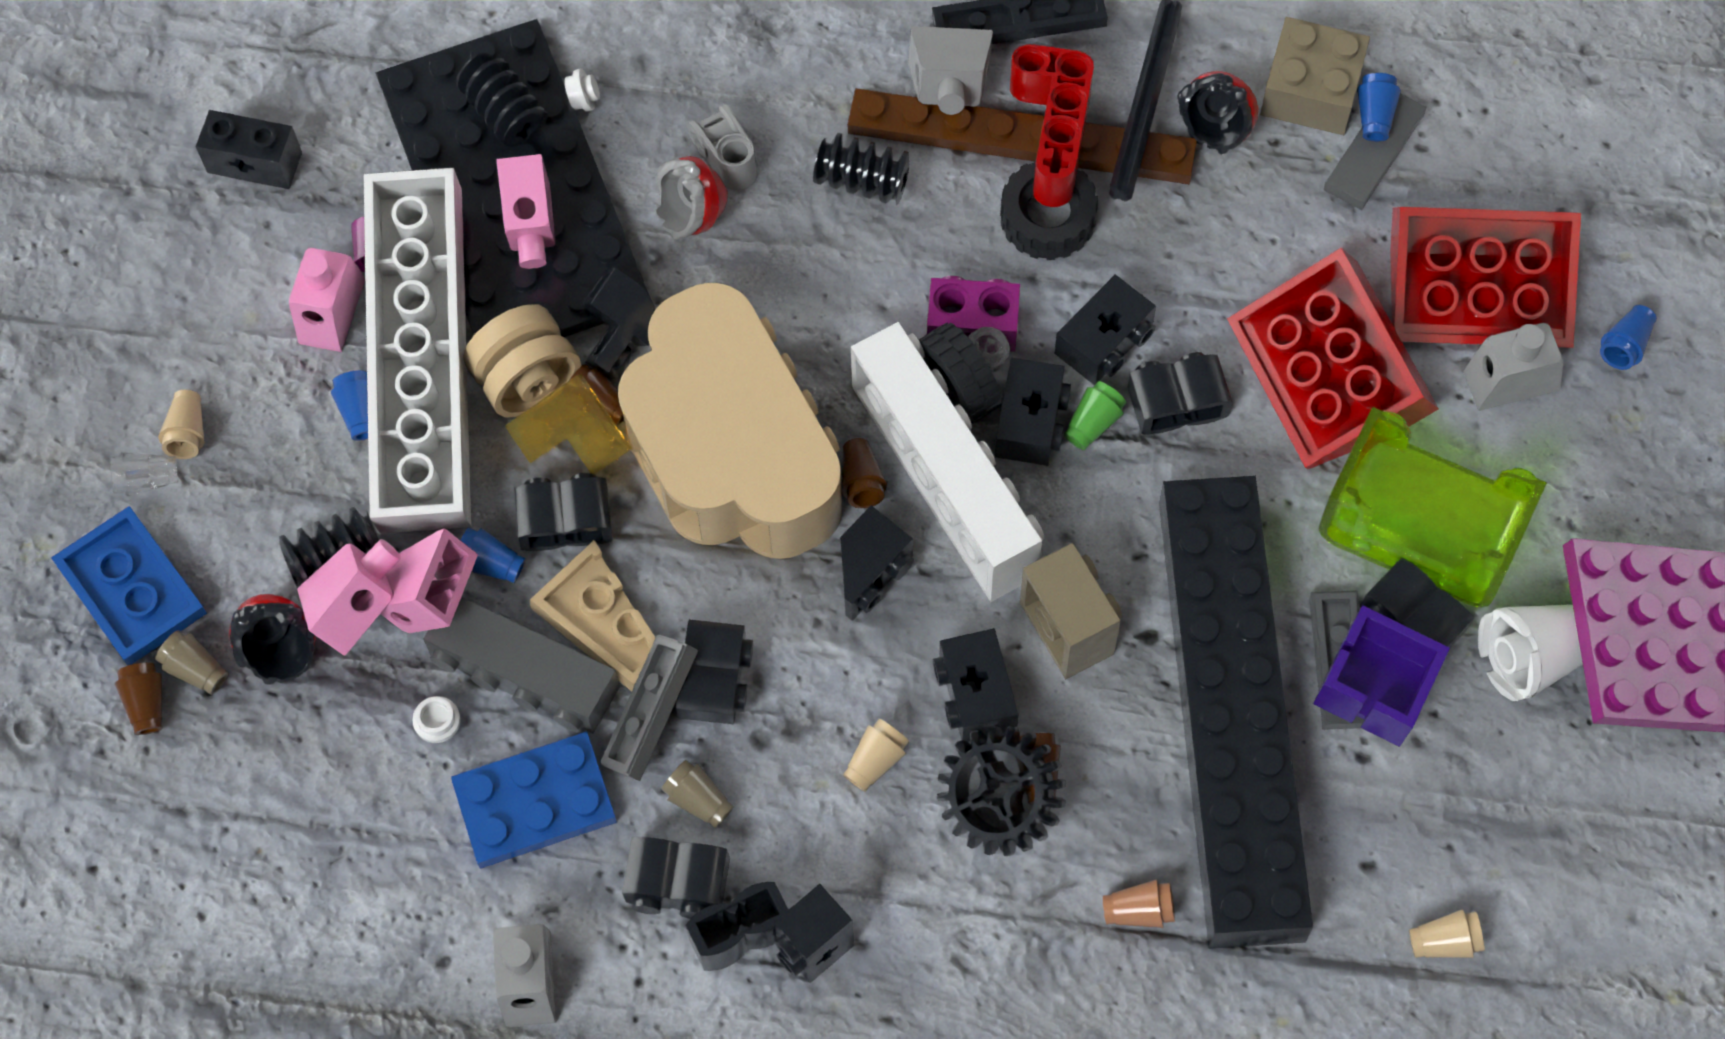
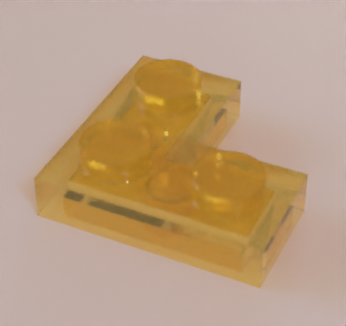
(574, 415)

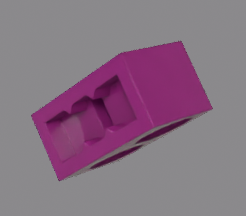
(974, 300)

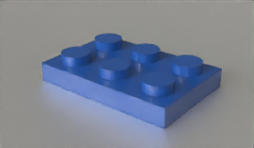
(128, 585)
(533, 800)

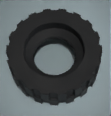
(1046, 241)
(963, 369)

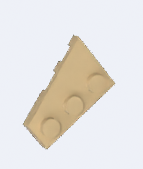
(596, 615)

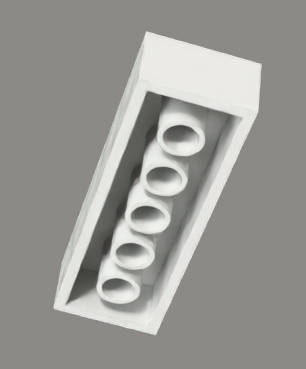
(945, 459)

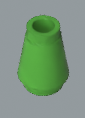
(1094, 415)

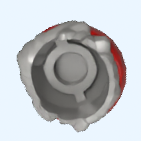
(689, 196)

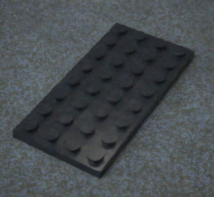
(446, 132)

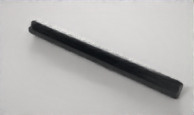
(1145, 100)

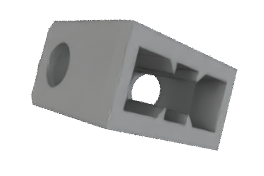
(949, 66)
(1522, 365)
(524, 971)

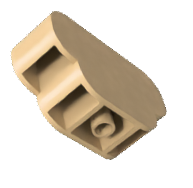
(729, 429)

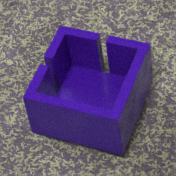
(1381, 675)

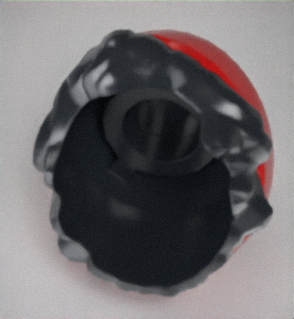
(1218, 110)
(271, 638)

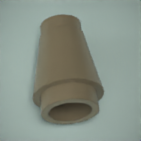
(190, 661)
(697, 794)

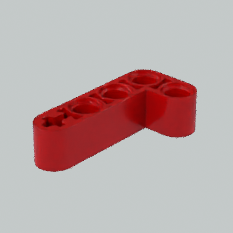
(1063, 84)

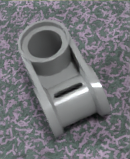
(722, 142)

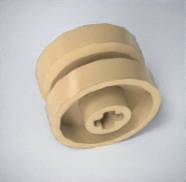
(520, 359)

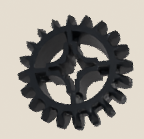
(1010, 806)

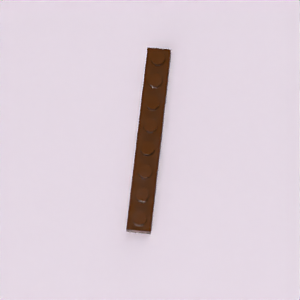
(1008, 134)

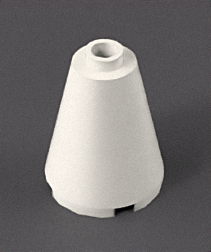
(1529, 647)

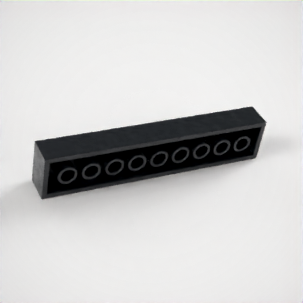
(1234, 714)

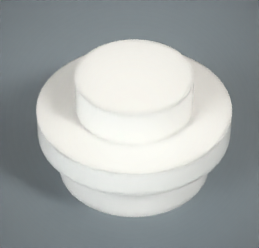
(582, 90)
(436, 719)

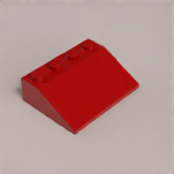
(1482, 273)
(1329, 358)

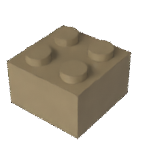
(1314, 75)
(1070, 610)

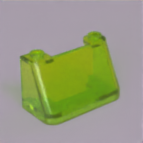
(1428, 511)

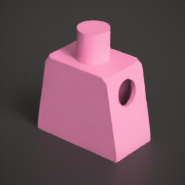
(526, 208)
(326, 289)
(429, 582)
(348, 594)

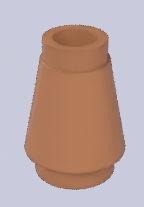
(1140, 905)

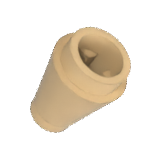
(183, 426)
(875, 755)
(1448, 937)

